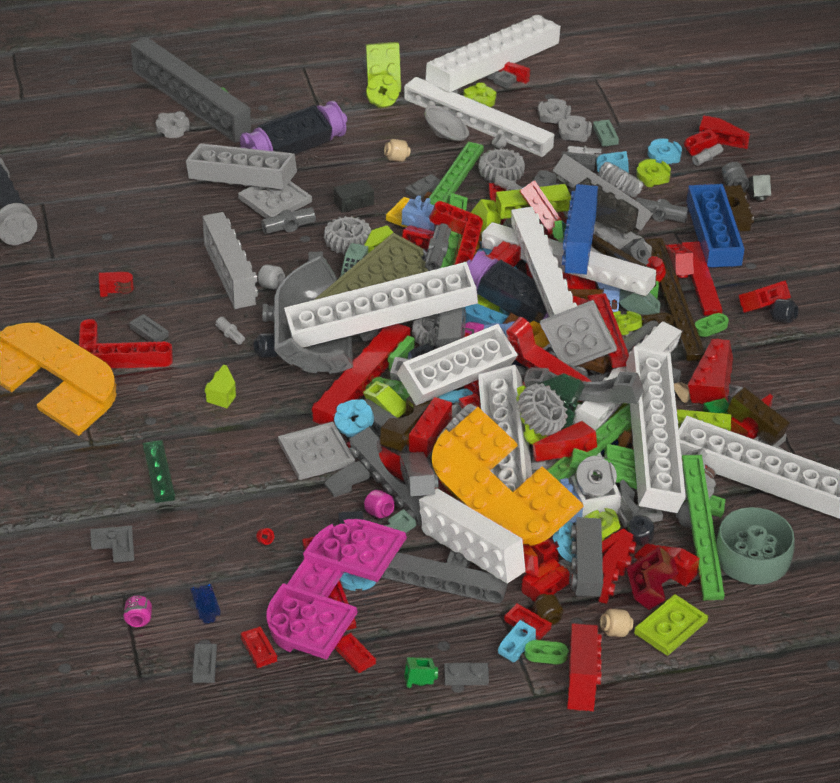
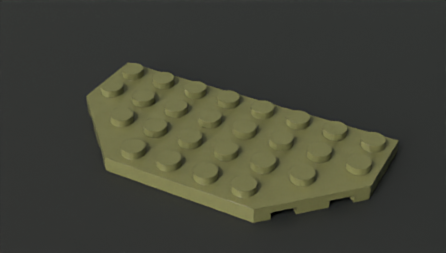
(387, 262)

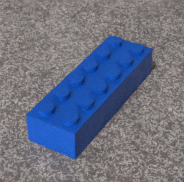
(715, 225)
(580, 229)

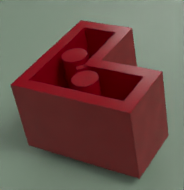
(648, 576)

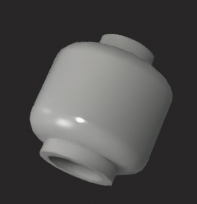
(270, 276)

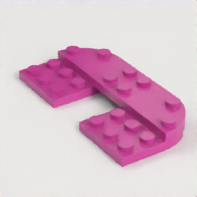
(301, 612)

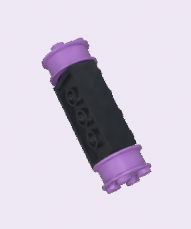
(298, 130)
(507, 287)

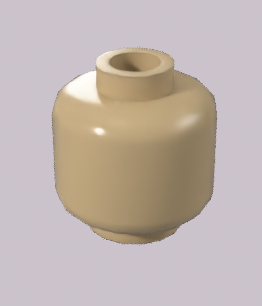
(396, 150)
(616, 622)

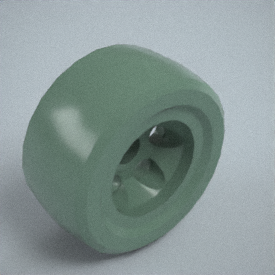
(755, 531)

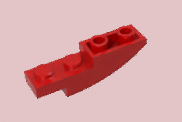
(615, 564)

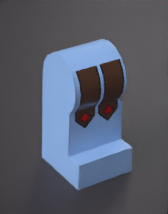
(613, 295)

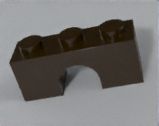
(739, 207)
(770, 423)

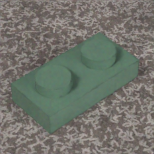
(605, 133)

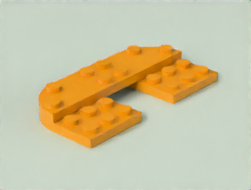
(87, 381)
(464, 465)

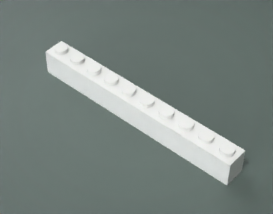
(481, 116)
(541, 261)
(600, 268)
(595, 414)

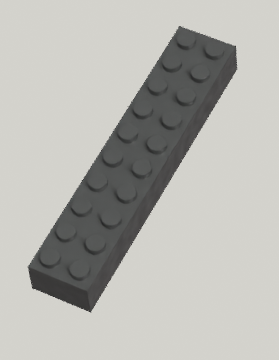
(190, 89)

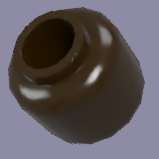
(548, 608)

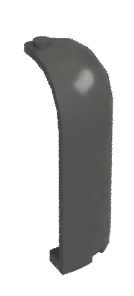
(300, 287)

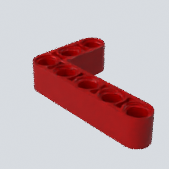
(461, 222)
(124, 354)
(532, 356)

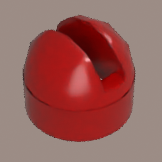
(265, 531)

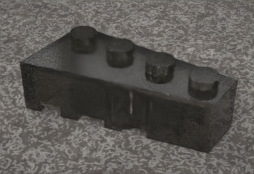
(611, 211)

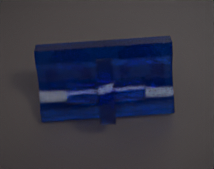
(205, 603)

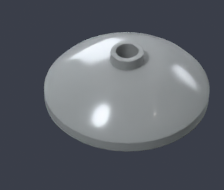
(445, 124)

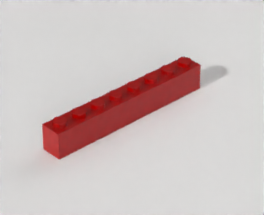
(366, 367)

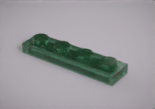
(158, 471)

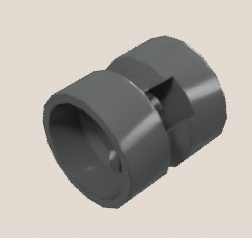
(735, 175)

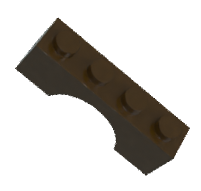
(396, 430)

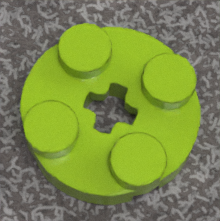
(481, 94)
(378, 99)
(653, 173)
(628, 322)
(609, 521)

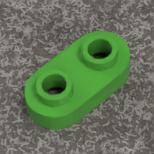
(711, 324)
(546, 652)

